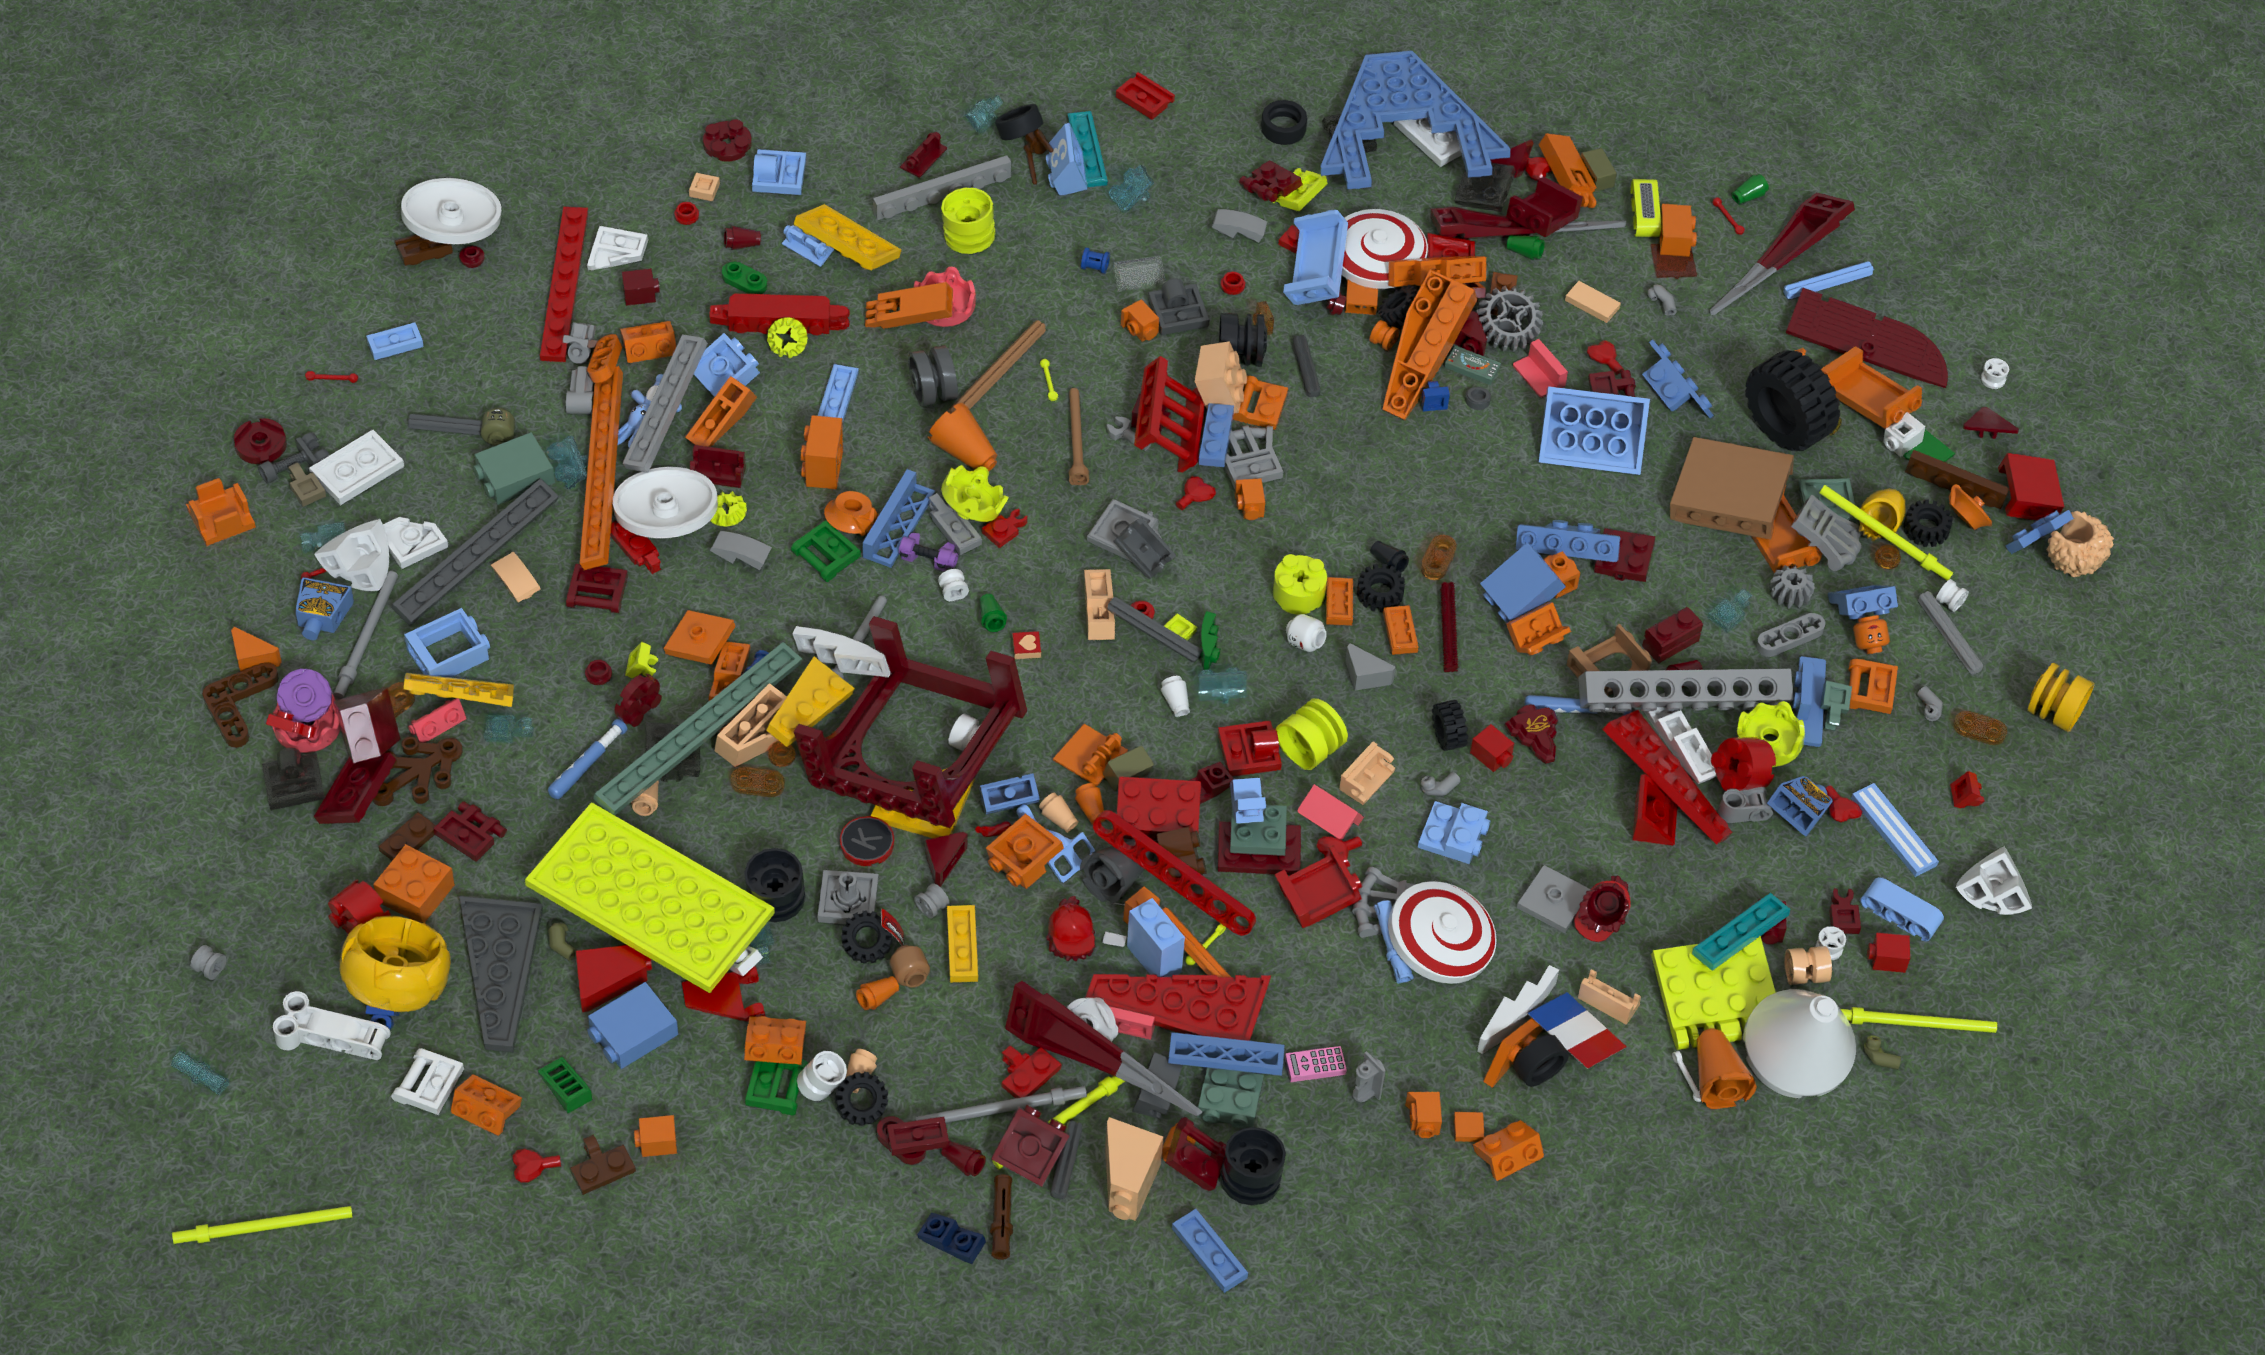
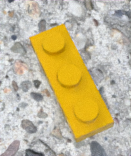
(962, 943)

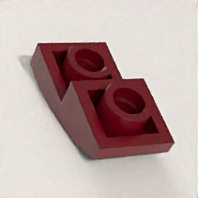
(1213, 780)

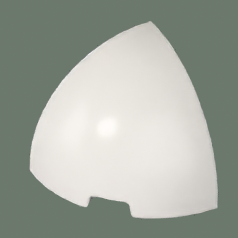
(358, 556)
(1995, 885)

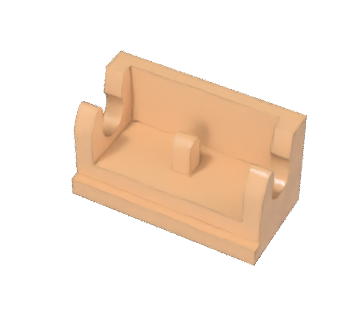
(1367, 773)
(1608, 999)

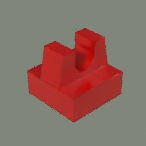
(1966, 791)

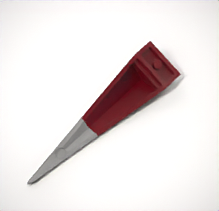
(1481, 225)
(1808, 225)
(1050, 1025)

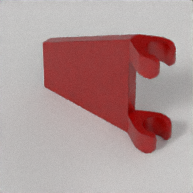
(725, 998)

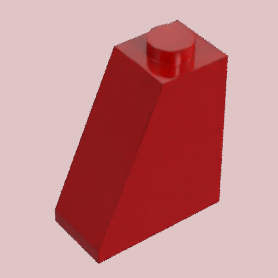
(609, 973)

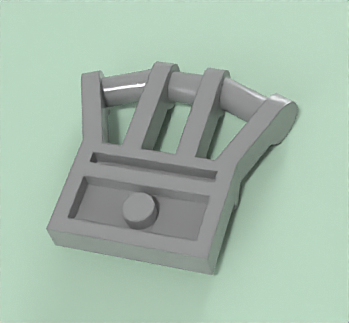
(1257, 462)
(1829, 532)
(1363, 910)

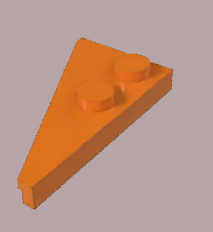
(1509, 1050)

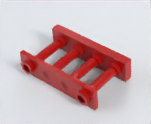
(1151, 415)

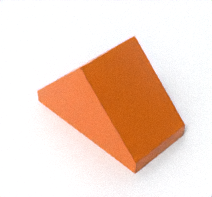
(253, 651)

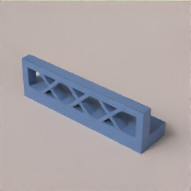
(891, 514)
(1226, 1054)

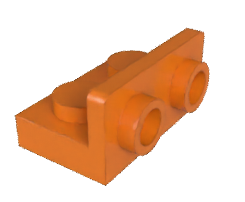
(648, 341)
(484, 1104)

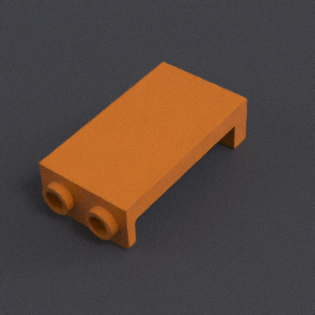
(1869, 390)
(1786, 544)

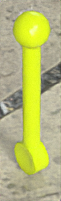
(1052, 395)
(1219, 930)

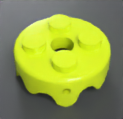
(972, 497)
(1777, 721)

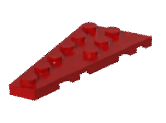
(1649, 752)
(1188, 1002)

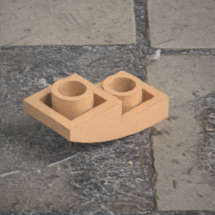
(516, 577)

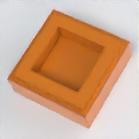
(1468, 1126)

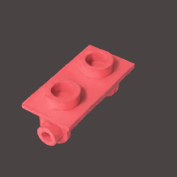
(438, 721)

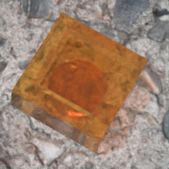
(1263, 308)

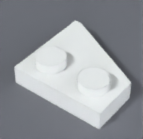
(616, 248)

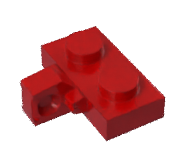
(1027, 1071)

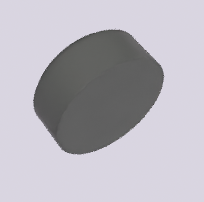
(1478, 398)

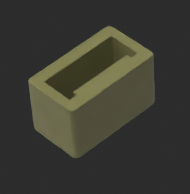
(1599, 168)
(1131, 764)

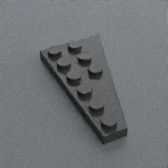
(501, 952)

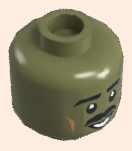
(497, 425)

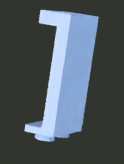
(1318, 257)

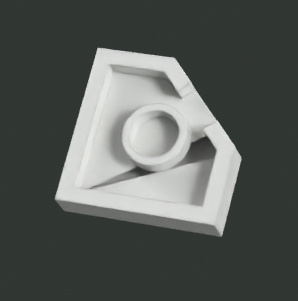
(413, 541)

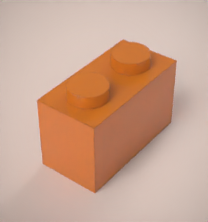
(1676, 230)

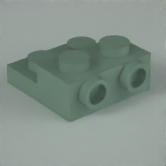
(1230, 1097)

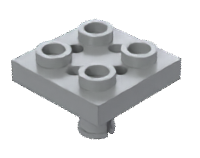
(848, 889)

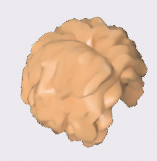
(2080, 545)

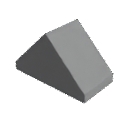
(1367, 670)

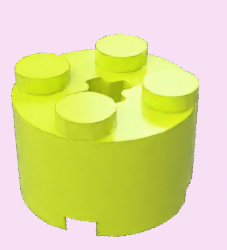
(1299, 584)

